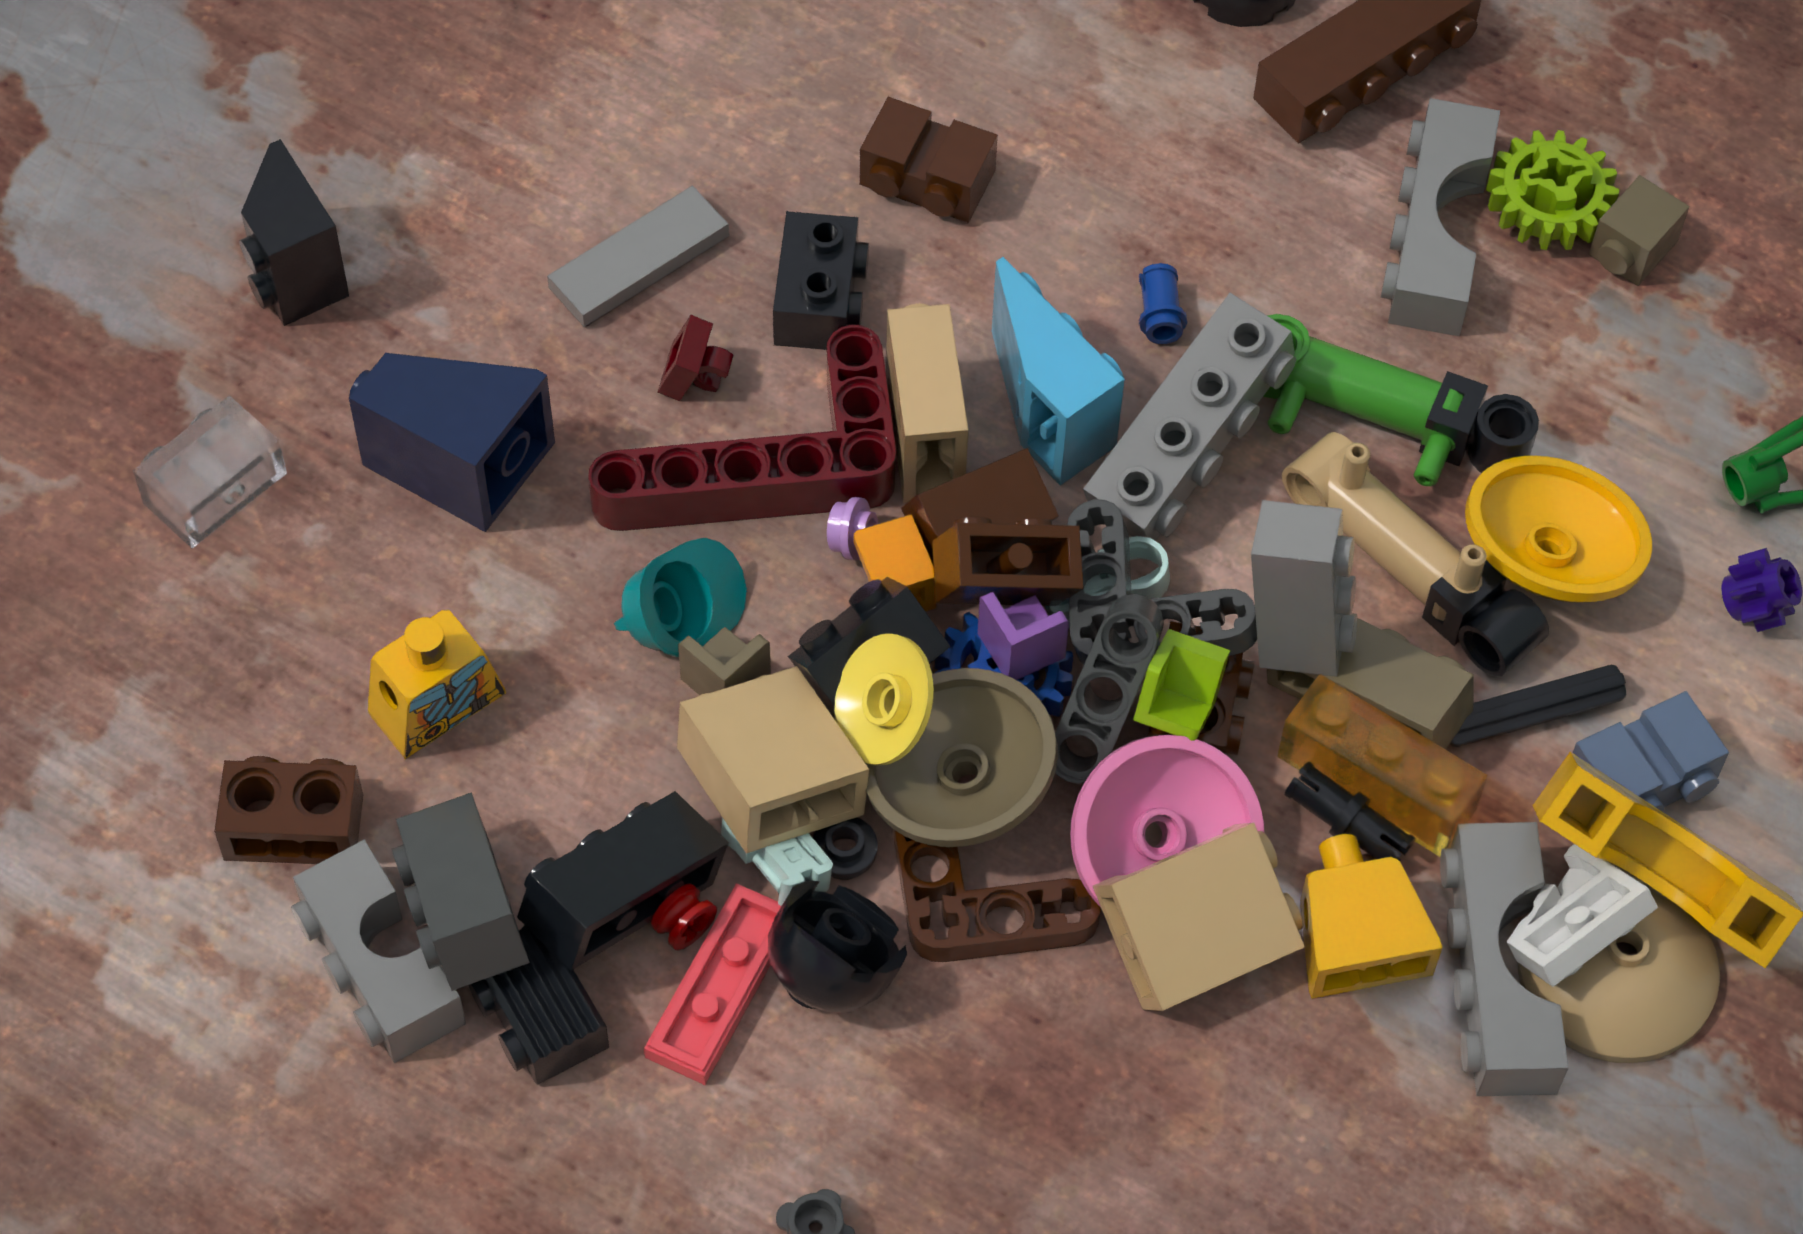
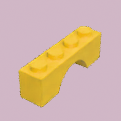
(1668, 857)

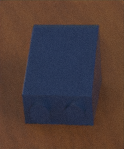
(453, 430)

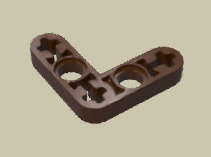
(967, 910)

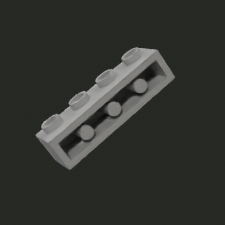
(1193, 418)

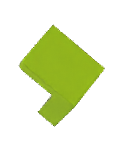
(1181, 685)

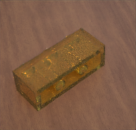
(1371, 753)

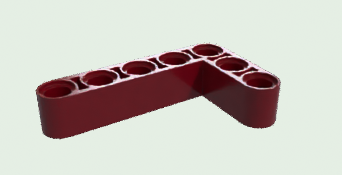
(767, 460)

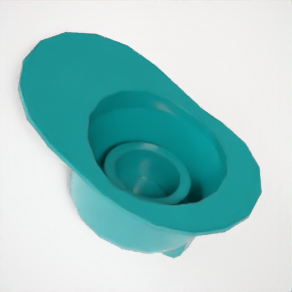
(684, 594)

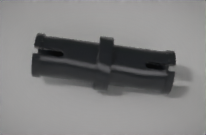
(1348, 814)

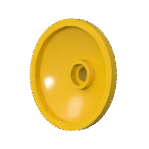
(1558, 529)

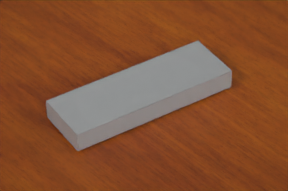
(638, 256)

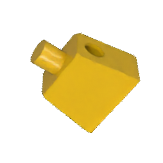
(1363, 923)

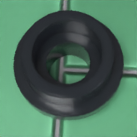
(852, 862)

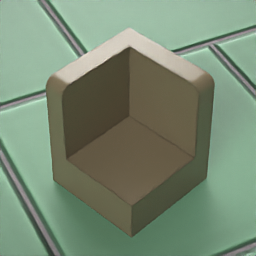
(722, 661)

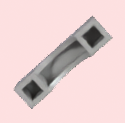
(1434, 270)
(1512, 1034)

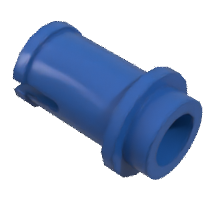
(1162, 315)

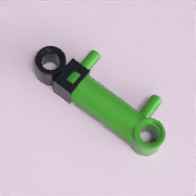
(1440, 414)

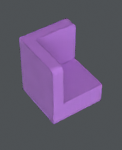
(1022, 635)

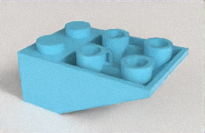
(1056, 381)

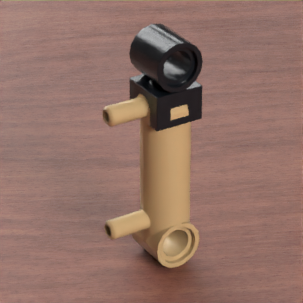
(1458, 588)

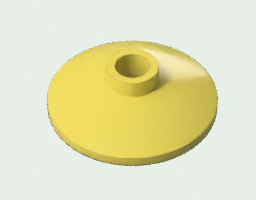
(885, 698)

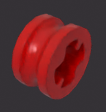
(684, 916)

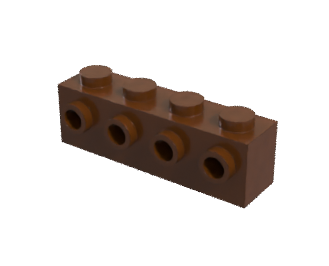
(1357, 58)

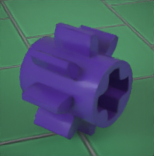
(1761, 590)

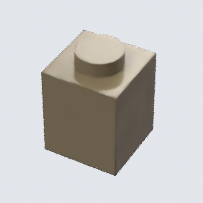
(1638, 230)

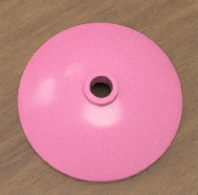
(1162, 780)

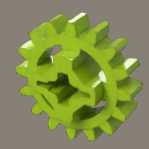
(1551, 189)

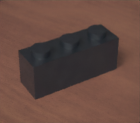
(619, 878)

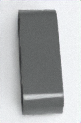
(1110, 658)

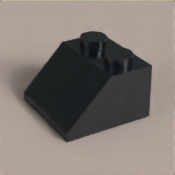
(290, 241)

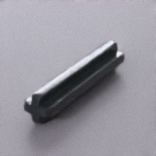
(1542, 704)

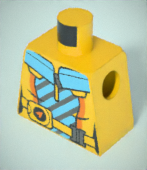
(429, 682)

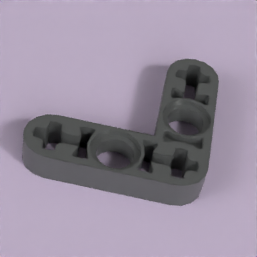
(1088, 611)

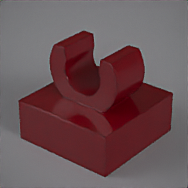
(694, 361)

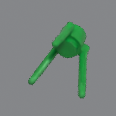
(1761, 470)

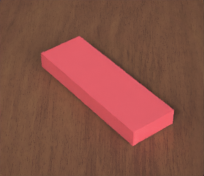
(716, 987)

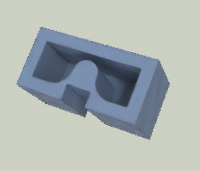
(1662, 754)

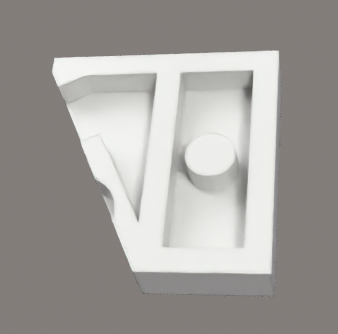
(1578, 917)

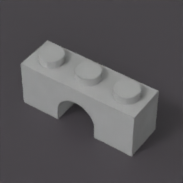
(400, 998)

